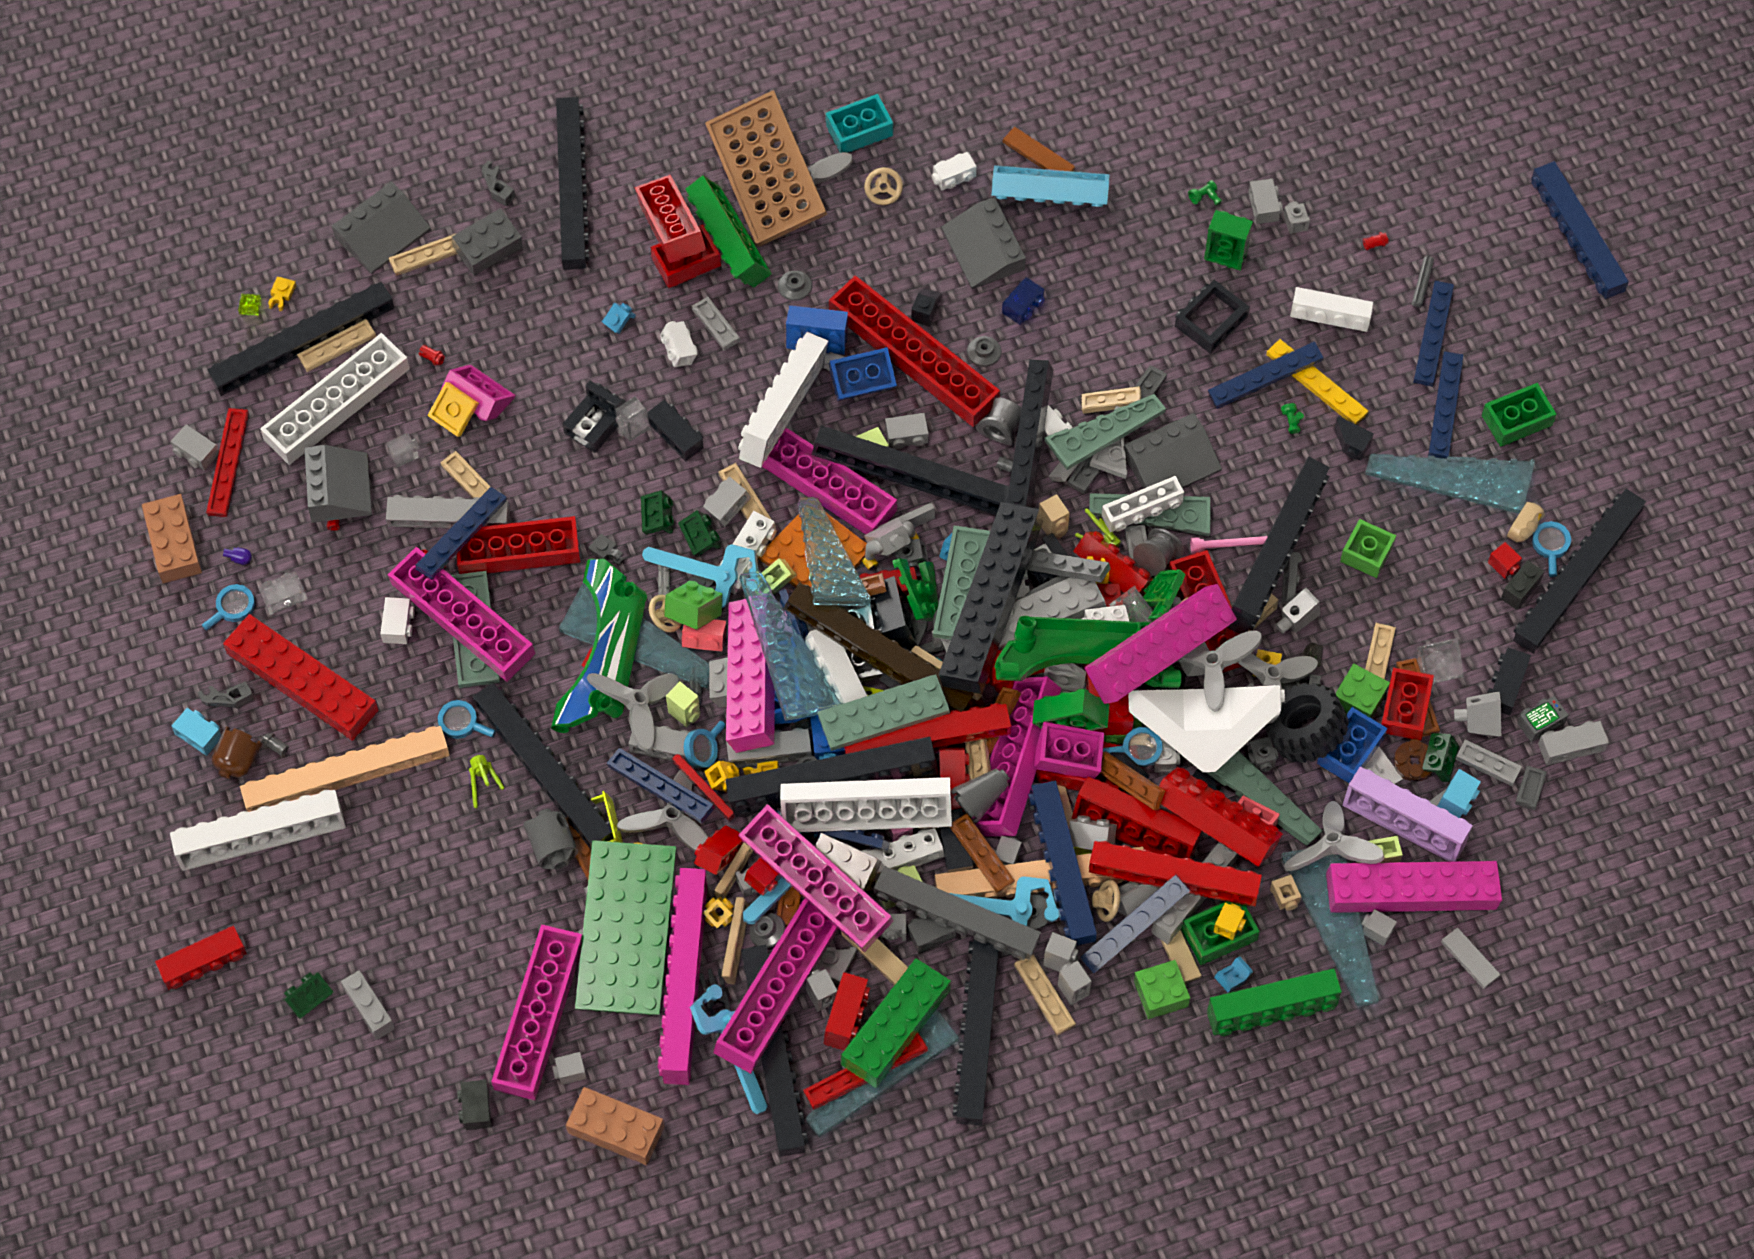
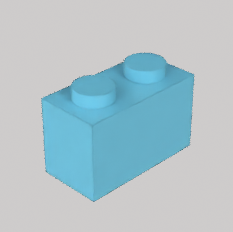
(197, 731)
(1459, 793)

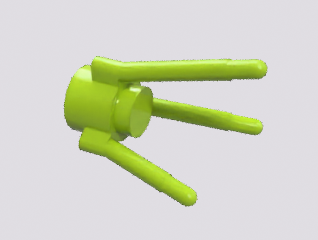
(1109, 537)
(480, 767)

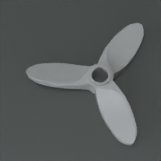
(824, 169)
(1227, 654)
(1284, 672)
(637, 702)
(685, 828)
(1336, 843)

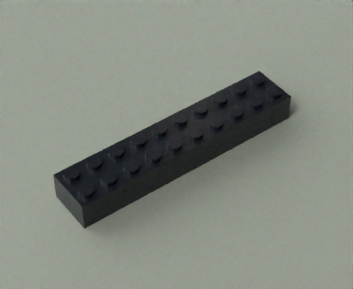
(1279, 545)
(991, 598)
(892, 762)

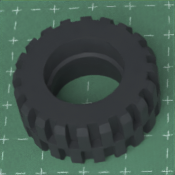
(1320, 735)

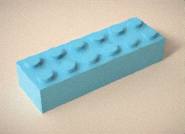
(1050, 185)

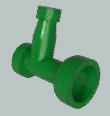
(1209, 189)
(1289, 410)

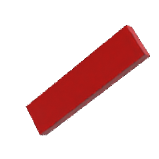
(703, 787)

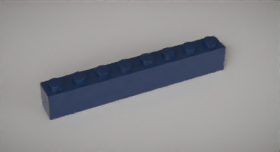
(1579, 230)
(1063, 863)

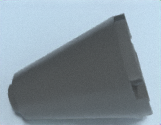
(981, 793)

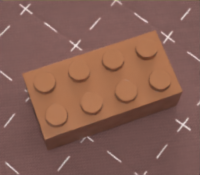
(171, 538)
(615, 1126)

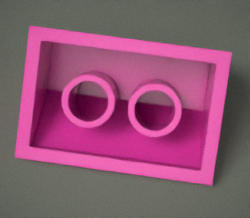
(487, 392)
(1069, 750)

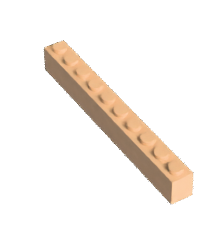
(347, 769)
(975, 884)

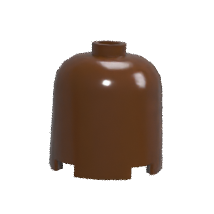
(234, 753)

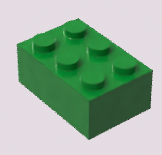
(1228, 240)
(1518, 414)
(1072, 709)
(1210, 945)

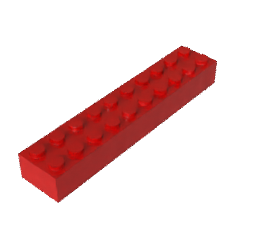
(915, 351)

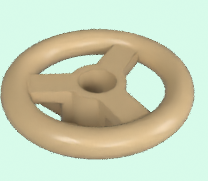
(883, 179)
(658, 615)
(1103, 899)

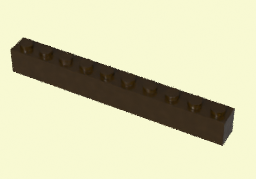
(868, 643)

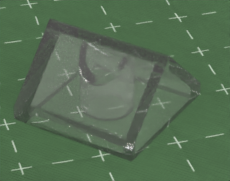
(1441, 660)

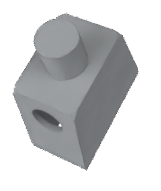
(1299, 612)
(1481, 714)

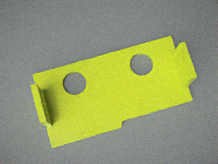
(611, 814)

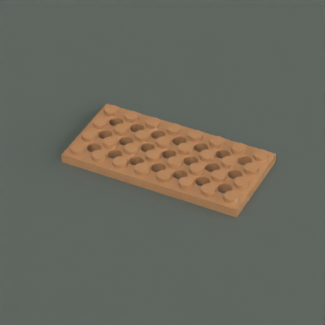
(777, 171)

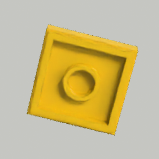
(453, 409)

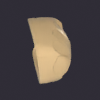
(1526, 522)

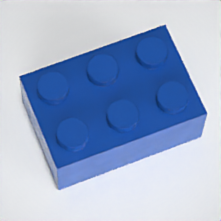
(823, 323)
(862, 374)
(1357, 747)

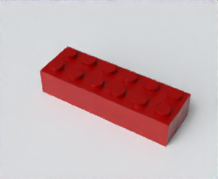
(670, 219)
(521, 546)
(1200, 574)
(1219, 816)
(1136, 821)

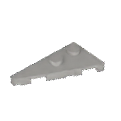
(1111, 459)
(836, 962)

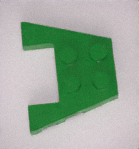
(1162, 591)
(923, 593)

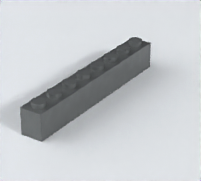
(957, 913)

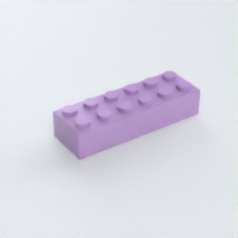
(1407, 815)

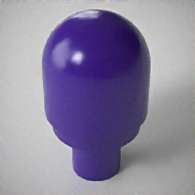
(238, 555)

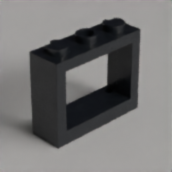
(1211, 342)

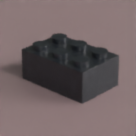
(894, 614)

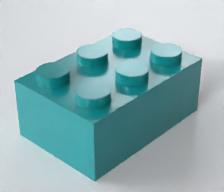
(859, 124)

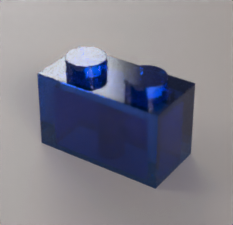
(1023, 301)

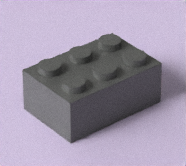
(487, 242)

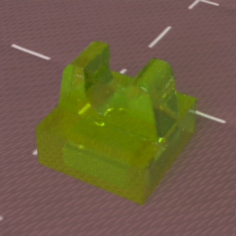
(249, 304)

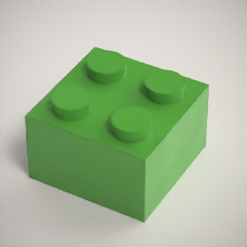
(1368, 548)
(693, 604)
(1362, 691)
(1161, 989)

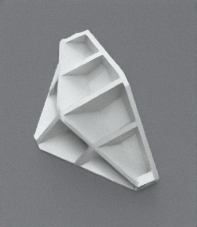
(1201, 734)

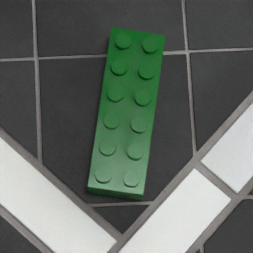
(727, 232)
(1274, 1002)
(895, 1022)

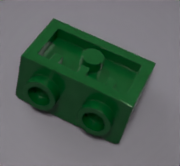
(657, 512)
(699, 533)
(1441, 755)
(307, 994)

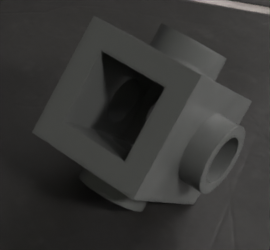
(914, 552)
(1262, 754)

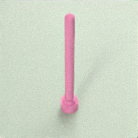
(1198, 545)

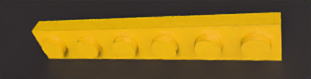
(1323, 387)

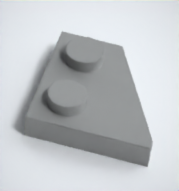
(1066, 676)

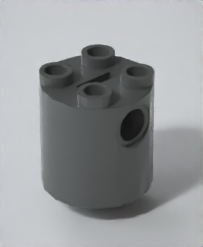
(551, 839)

